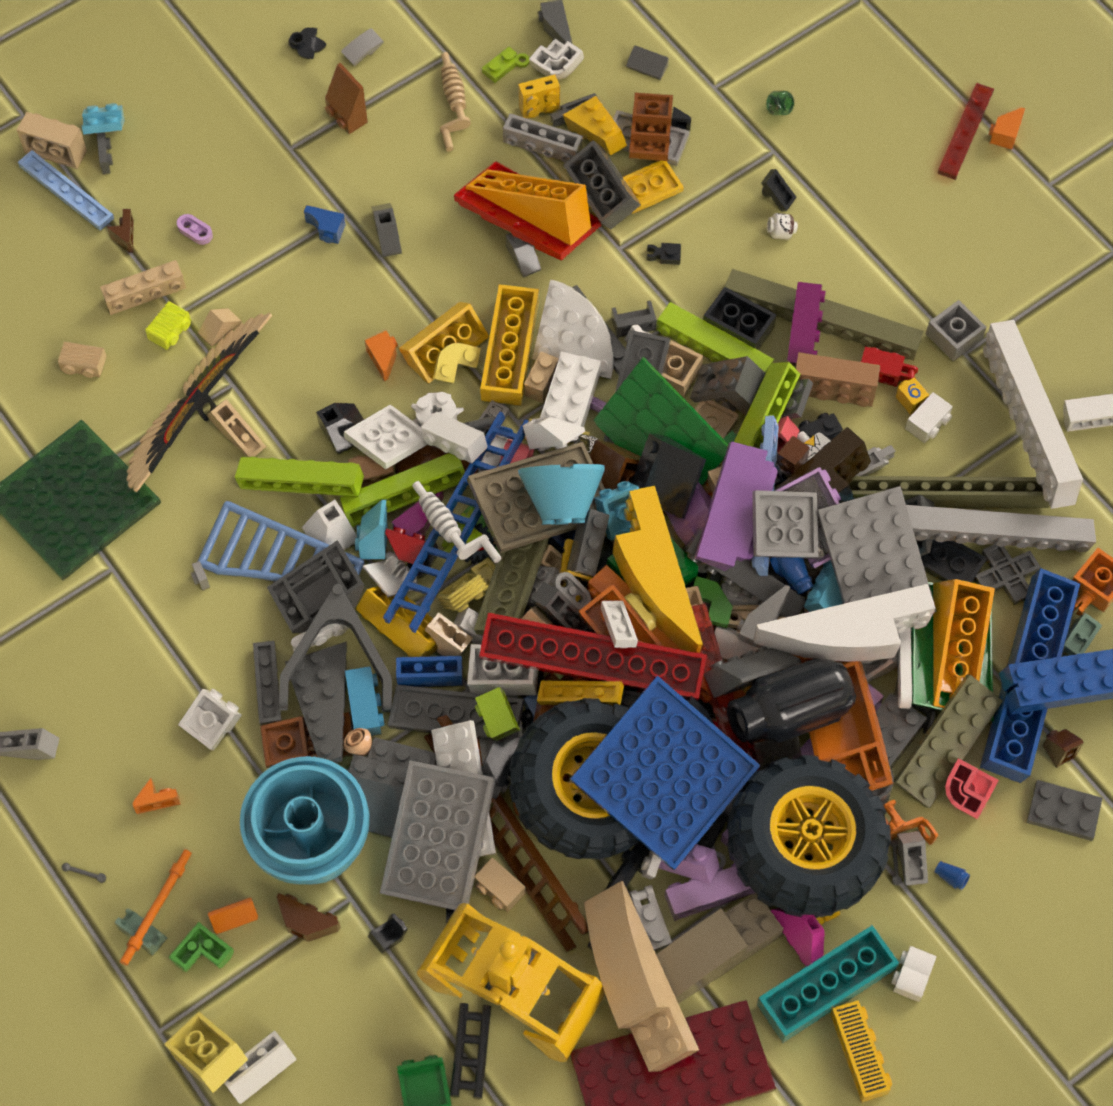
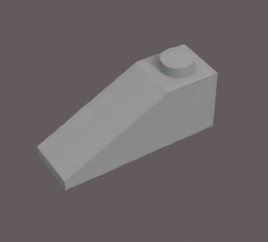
(764, 613)
(29, 744)

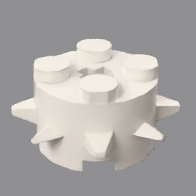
(433, 402)

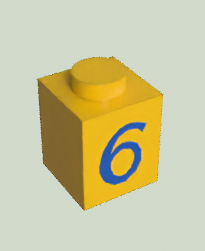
(911, 395)

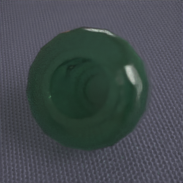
(780, 103)

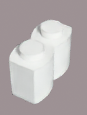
(913, 974)

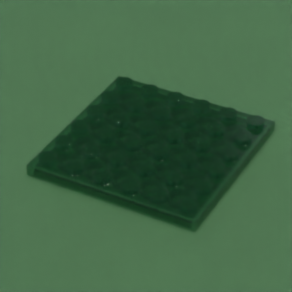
(72, 499)

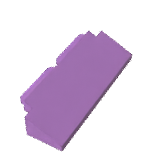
(729, 521)

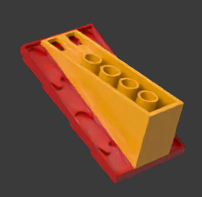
(534, 209)

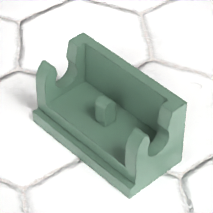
(1081, 634)
(129, 925)

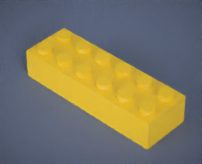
(509, 345)

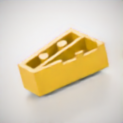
(595, 124)

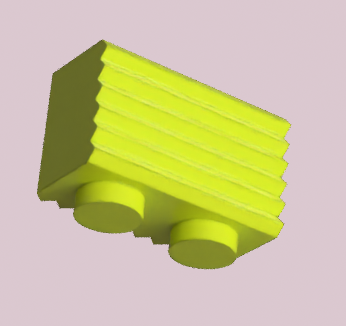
(168, 325)

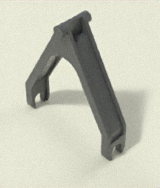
(337, 610)

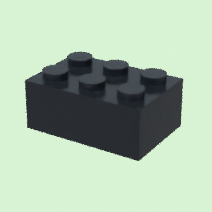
(741, 318)

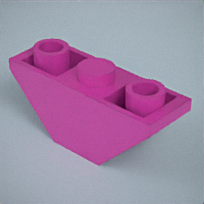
(803, 934)

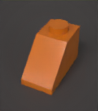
(1006, 128)
(382, 352)

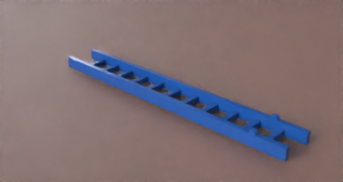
(398, 601)

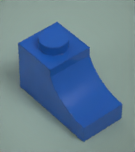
(329, 223)

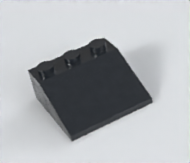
(671, 470)

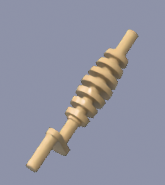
(455, 95)

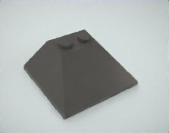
(306, 587)

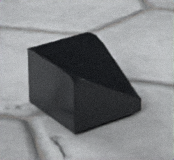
(680, 119)

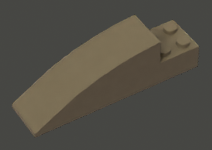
(717, 946)

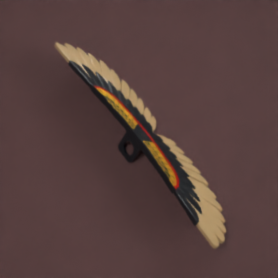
(175, 416)

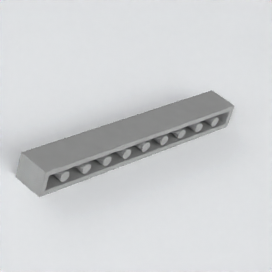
(1002, 528)

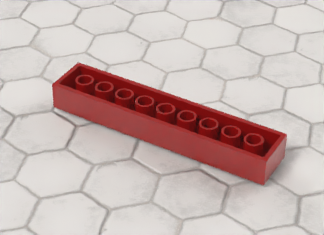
(589, 655)

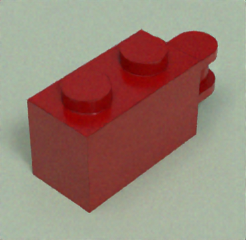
(890, 366)

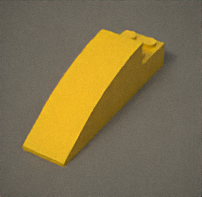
(652, 569)

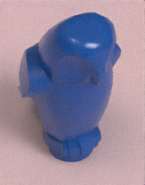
(794, 572)

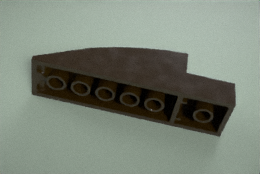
(842, 460)

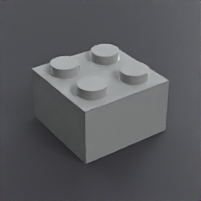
(956, 330)

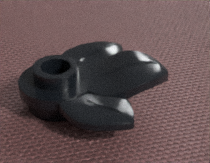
(307, 42)

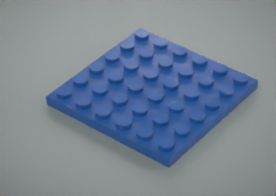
(665, 772)

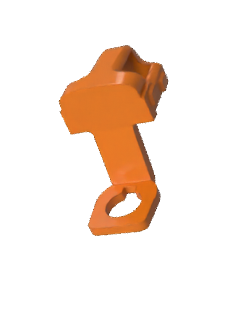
(898, 825)

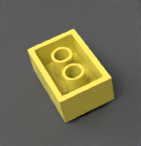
(206, 1052)

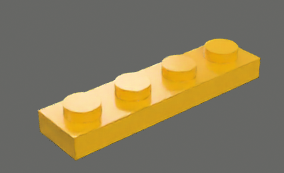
(561, 691)

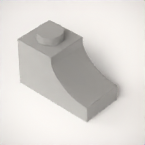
(913, 857)

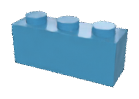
(363, 700)

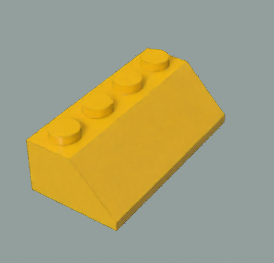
(455, 326)
(373, 608)

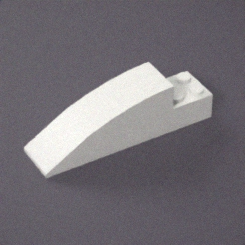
(850, 630)

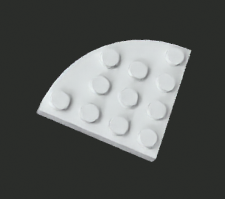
(573, 327)

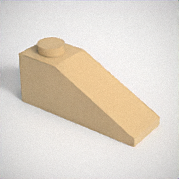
(235, 429)

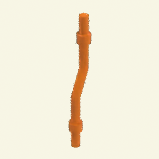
(135, 942)

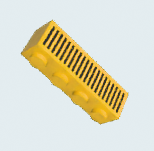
(860, 1051)

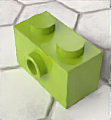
(497, 714)

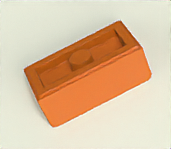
(233, 915)

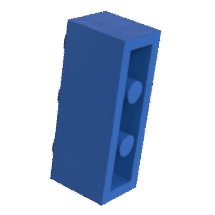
(429, 671)

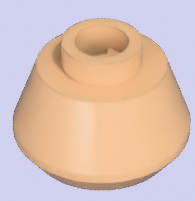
(358, 742)

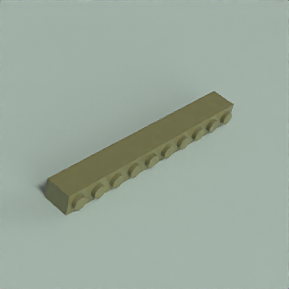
(837, 318)
(959, 491)

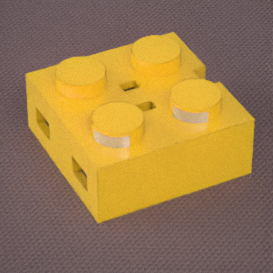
(539, 96)

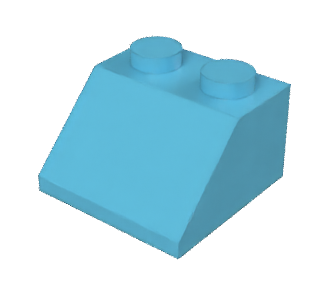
(371, 534)

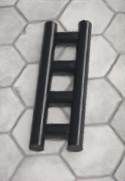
(479, 1062)

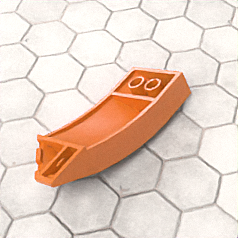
(856, 736)

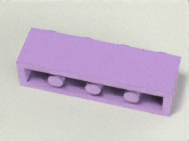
(700, 896)

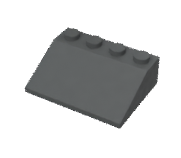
(383, 790)

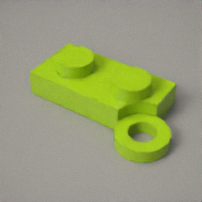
(504, 63)

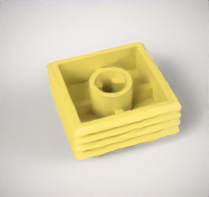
(463, 591)

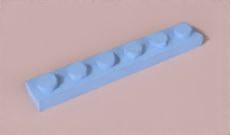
(66, 190)

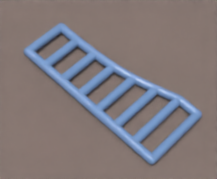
(264, 522)

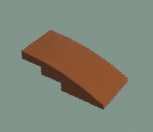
(651, 126)
(292, 739)

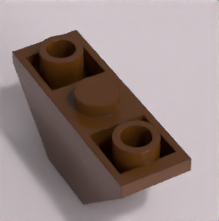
(305, 920)

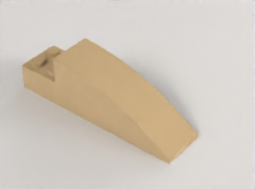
(635, 980)

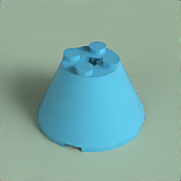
(562, 493)

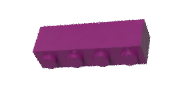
(805, 320)

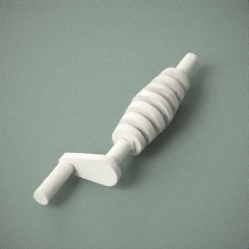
(444, 523)

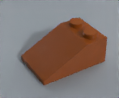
(346, 100)

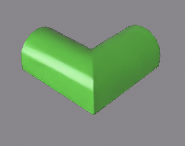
(201, 942)

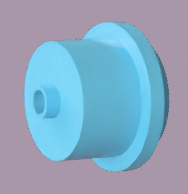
(304, 820)

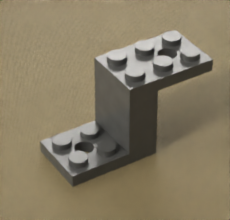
(739, 382)

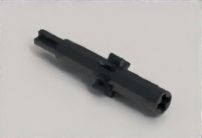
(631, 864)

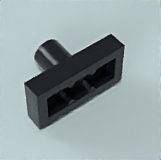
(776, 188)

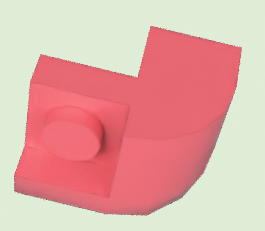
(969, 788)

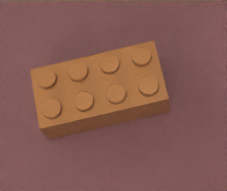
(839, 379)

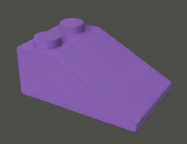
(694, 517)

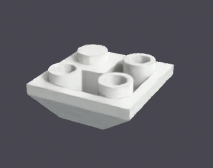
(550, 432)
(330, 525)

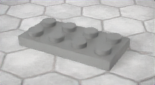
(677, 141)

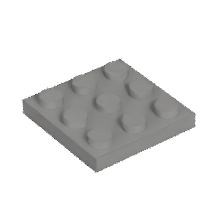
(785, 524)

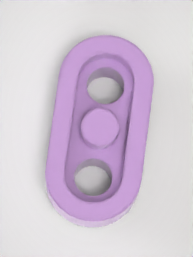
(196, 229)

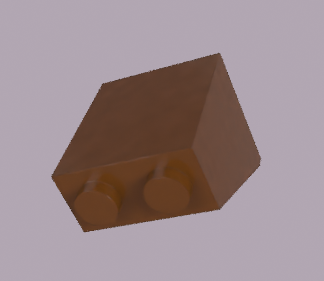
(618, 463)

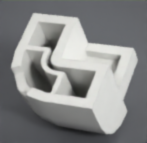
(557, 59)

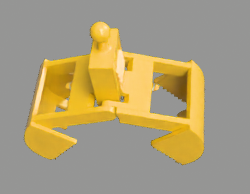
(504, 964)

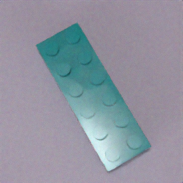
(827, 983)

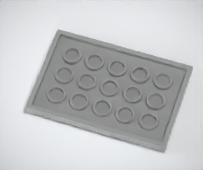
(872, 546)
(437, 835)

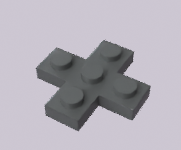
(1007, 572)

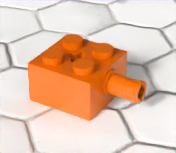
(1095, 582)

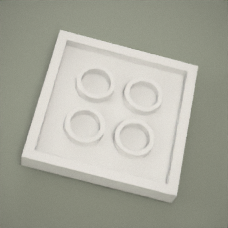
(386, 436)

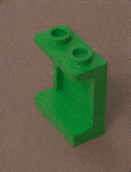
(424, 1082)

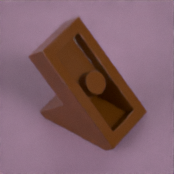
(123, 234)

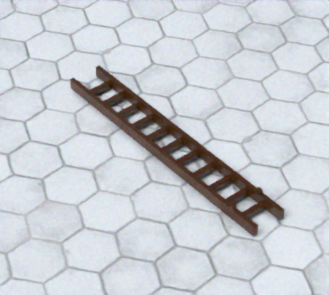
(534, 891)

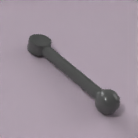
(100, 877)
(896, 879)

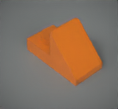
(150, 800)

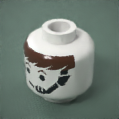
(781, 226)

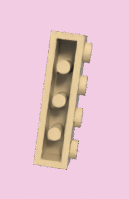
(143, 287)

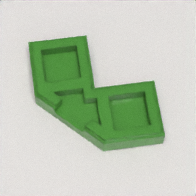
(720, 605)

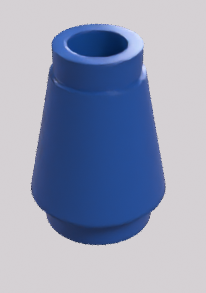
(953, 875)

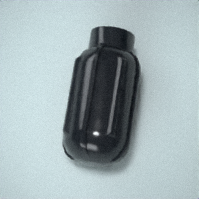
(793, 702)

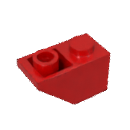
(404, 545)

